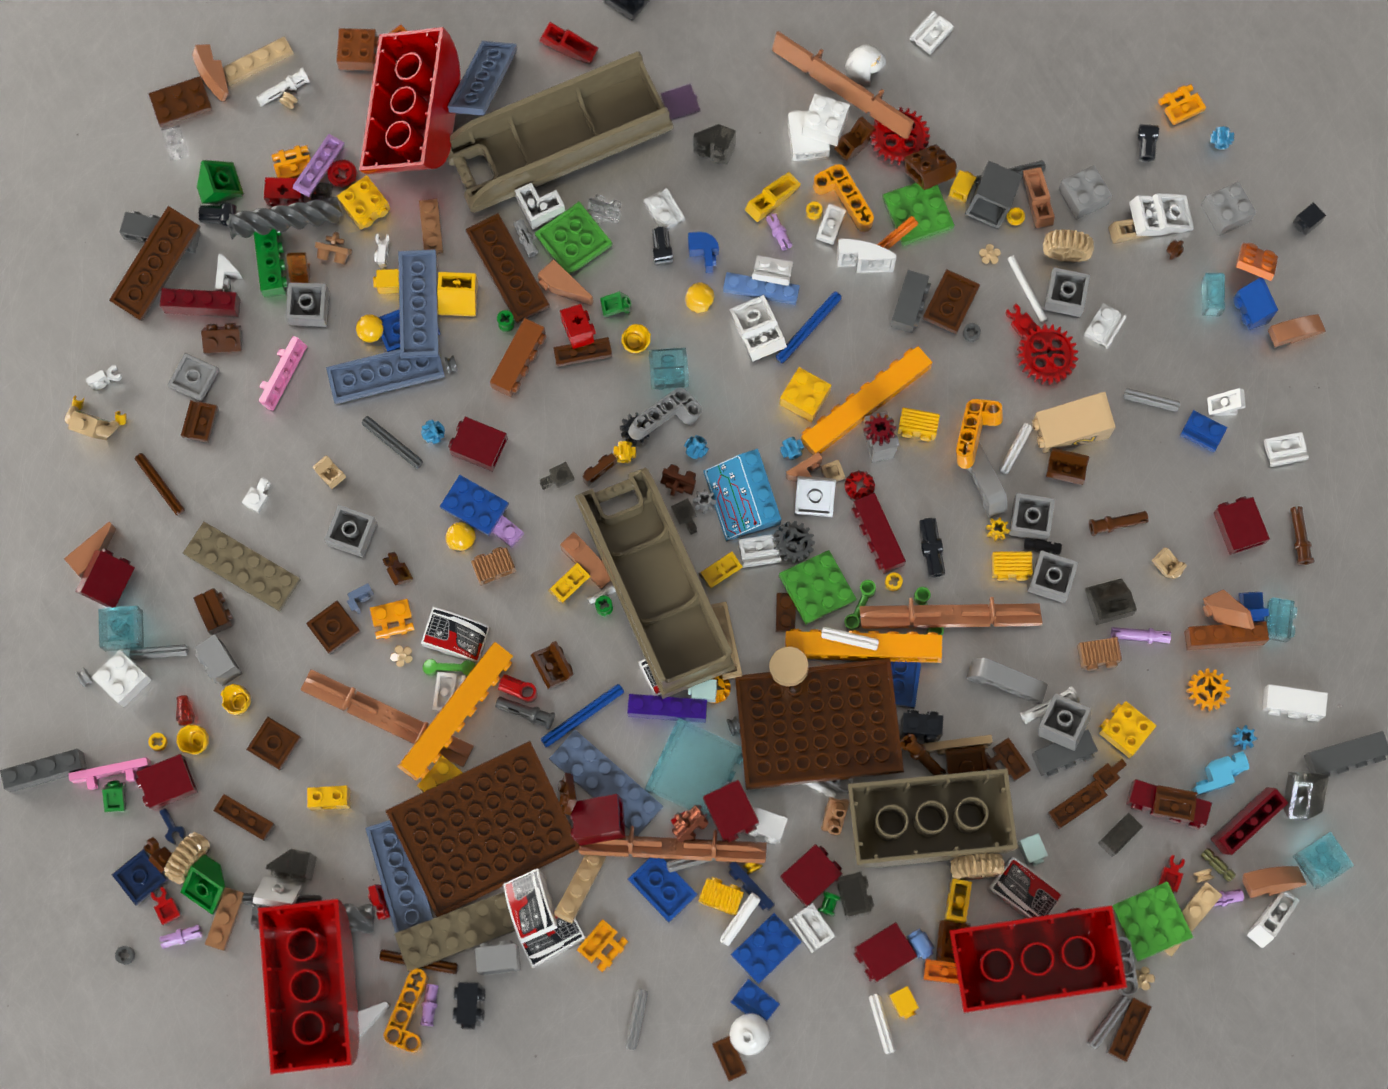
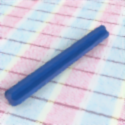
(809, 326)
(582, 715)

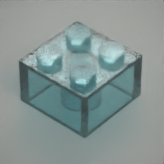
(668, 368)
(121, 628)
(1323, 860)

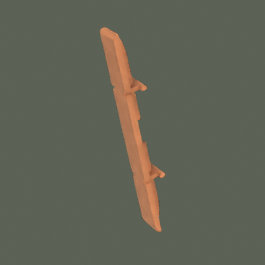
(842, 85)
(950, 615)
(378, 714)
(672, 849)

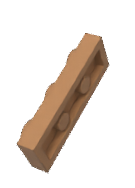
(431, 225)
(224, 919)

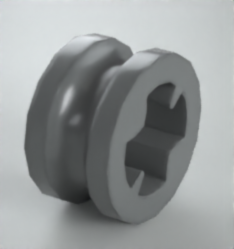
(977, 330)
(451, 364)
(734, 725)
(120, 959)

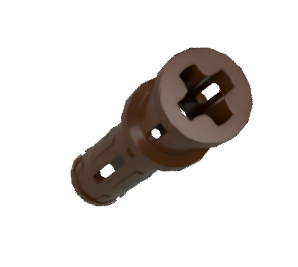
(1109, 524)
(1302, 544)
(918, 752)

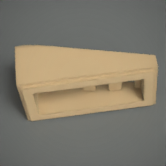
(1118, 232)

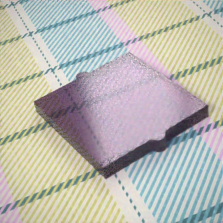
(680, 102)

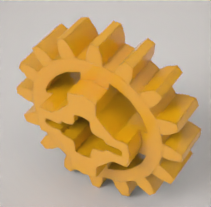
(1219, 688)

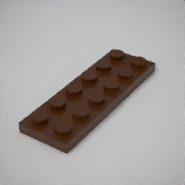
(154, 263)
(507, 268)

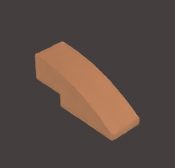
(210, 71)
(1038, 198)
(1296, 330)
(1273, 880)

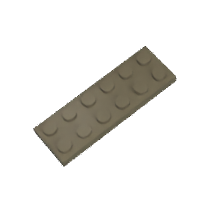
(241, 566)
(455, 932)

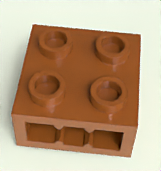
(357, 49)

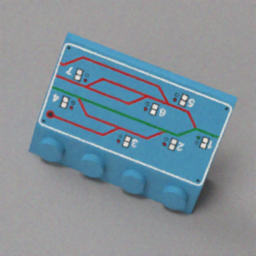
(742, 495)

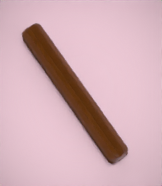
(159, 484)
(441, 966)

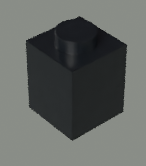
(1309, 219)

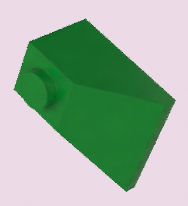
(218, 182)
(204, 883)

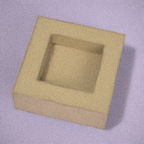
(833, 470)

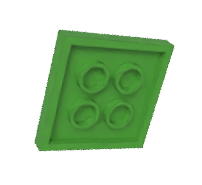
(924, 205)
(573, 238)
(817, 587)
(1153, 921)

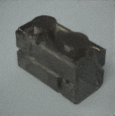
(1120, 835)

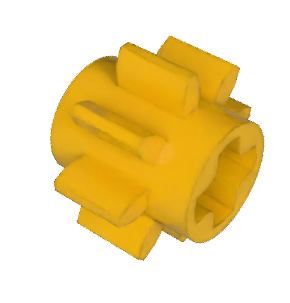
(624, 452)
(998, 524)

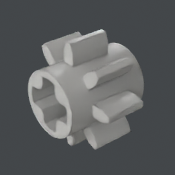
(704, 495)

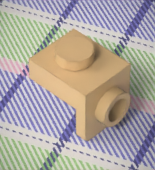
(329, 472)
(1168, 564)

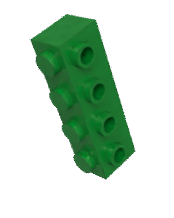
(270, 263)

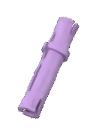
(1141, 635)

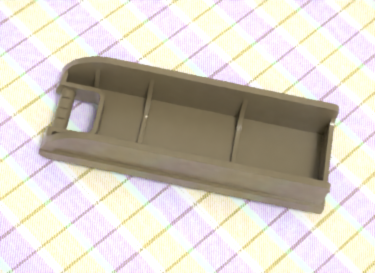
(560, 130)
(657, 586)

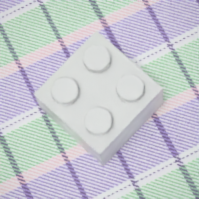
(825, 119)
(121, 678)

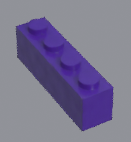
(667, 709)

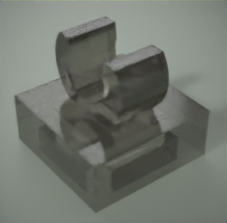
(322, 191)

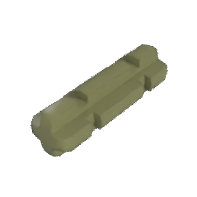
(1218, 865)

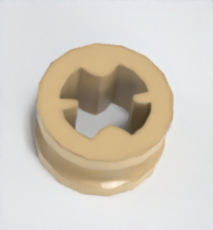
(288, 100)
(1204, 875)

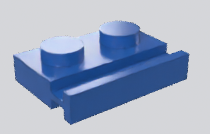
(1203, 431)
(754, 1000)

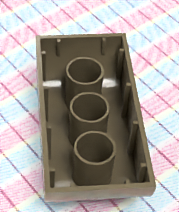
(932, 818)

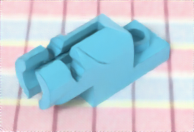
(1221, 773)

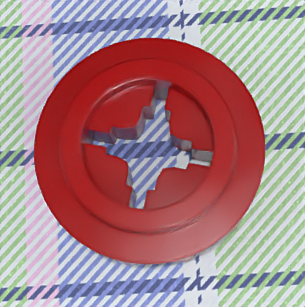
(344, 166)
(851, 487)

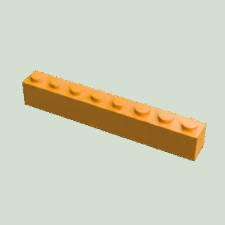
(866, 401)
(896, 646)
(455, 711)

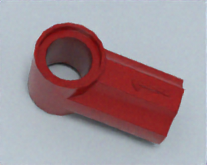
(516, 688)

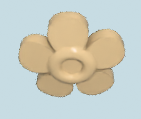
(989, 254)
(401, 655)
(1144, 978)

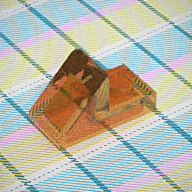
(298, 267)

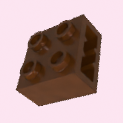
(930, 166)

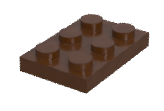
(180, 101)
(951, 301)

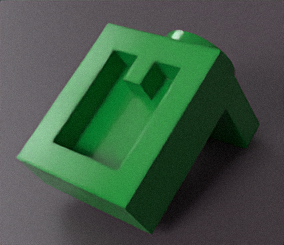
(615, 304)
(114, 796)

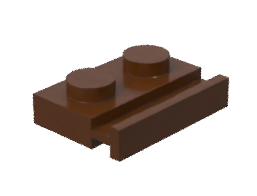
(199, 421)
(1175, 803)

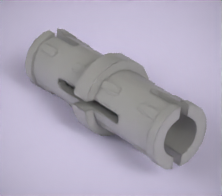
(521, 228)

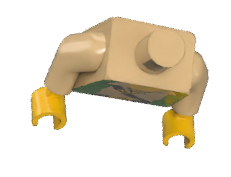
(89, 424)

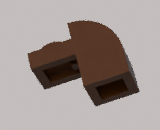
(855, 140)

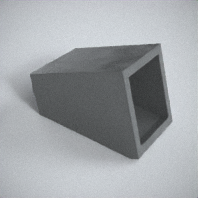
(994, 194)

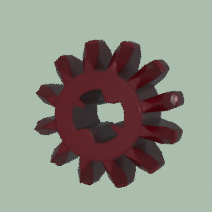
(883, 435)

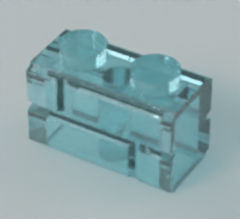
(1213, 294)
(1281, 619)

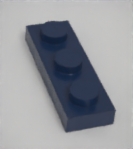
(750, 886)

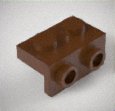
(222, 338)
(1067, 466)
(552, 665)
(944, 944)

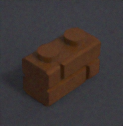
(213, 611)

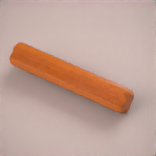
(898, 233)

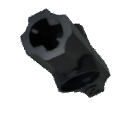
(932, 547)

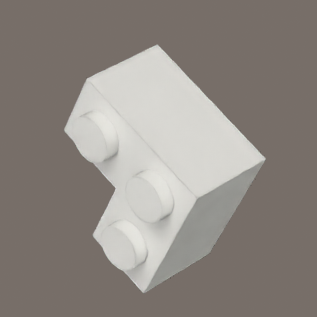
(536, 209)

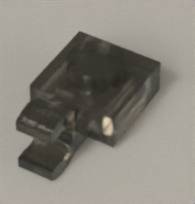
(558, 475)
(684, 514)

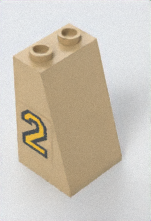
(1074, 423)

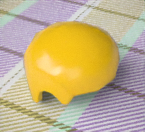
(699, 297)
(369, 328)
(636, 338)
(460, 536)
(235, 699)
(192, 739)

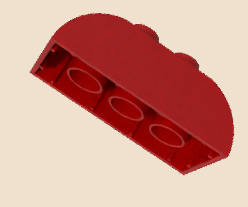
(409, 102)
(1038, 959)
(309, 986)

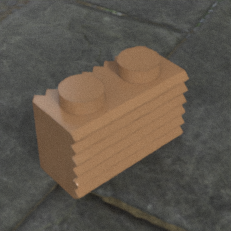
(493, 566)
(1099, 653)

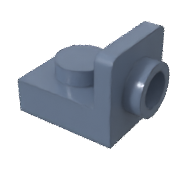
(359, 595)

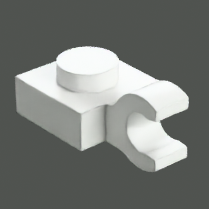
(381, 255)
(102, 378)
(256, 498)

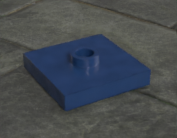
(139, 877)

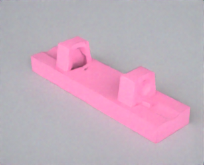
(282, 373)
(127, 767)

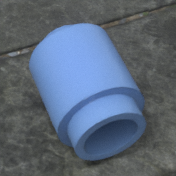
(921, 944)

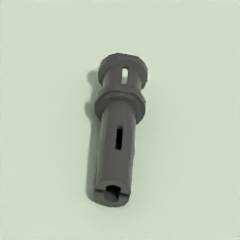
(534, 714)

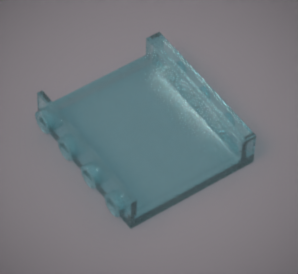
(693, 766)

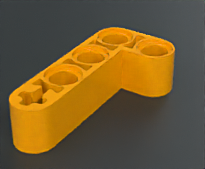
(847, 199)
(976, 414)
(410, 1008)

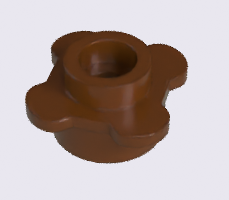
(1175, 249)

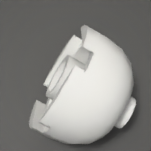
(750, 1034)

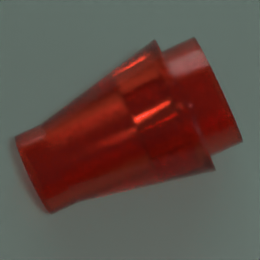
(184, 711)

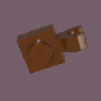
(398, 571)
(1108, 775)
(158, 857)

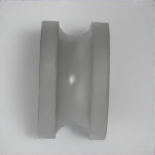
(84, 677)

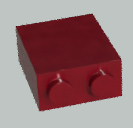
(478, 443)
(1241, 525)
(105, 578)
(166, 782)
(731, 811)
(598, 820)
(811, 875)
(884, 953)

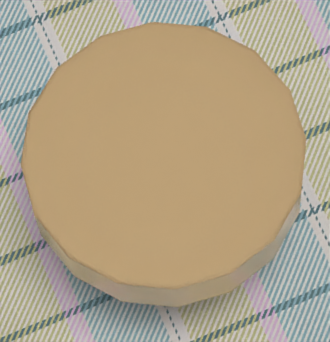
(788, 666)

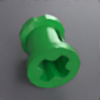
(508, 316)
(607, 610)
(829, 904)

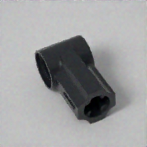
(1148, 137)
(216, 214)
(662, 250)

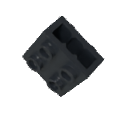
(923, 726)
(468, 1009)

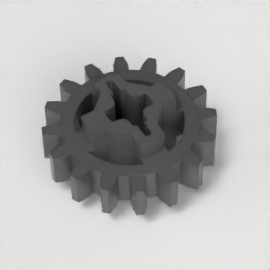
(792, 549)

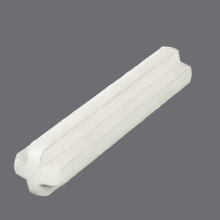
(1015, 448)
(850, 638)
(740, 919)
(882, 1023)

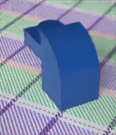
(703, 245)
(1254, 603)

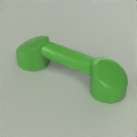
(868, 590)
(921, 597)
(431, 667)

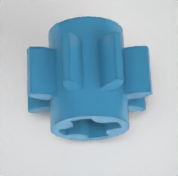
(1222, 137)
(433, 431)
(696, 447)
(792, 448)
(1250, 737)

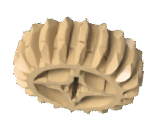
(1068, 245)
(185, 855)
(977, 866)

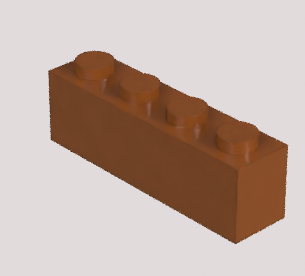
(518, 357)
(1225, 636)

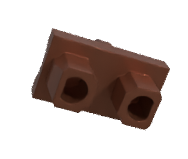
(678, 482)
(687, 823)

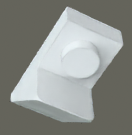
(225, 271)
(1226, 403)

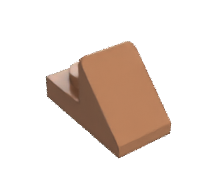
(802, 469)

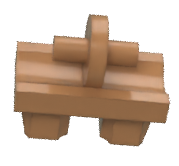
(324, 249)
(834, 815)

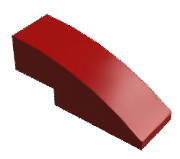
(568, 43)

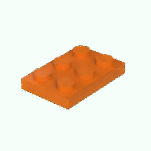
(1257, 261)

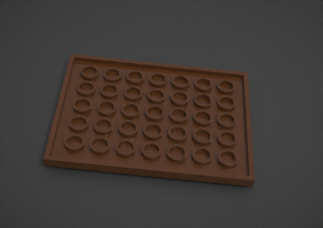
(822, 729)
(482, 829)

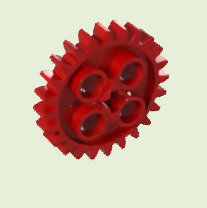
(900, 150)
(1050, 369)

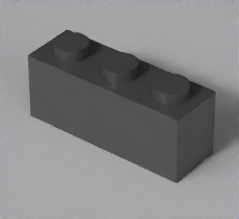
(910, 301)
(1056, 756)

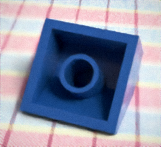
(1255, 304)

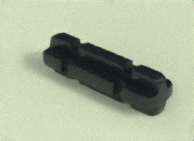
(1041, 545)

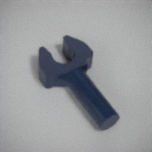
(171, 827)

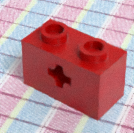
(275, 189)
(577, 326)

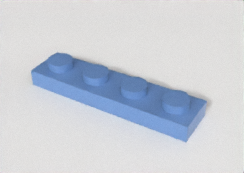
(747, 286)

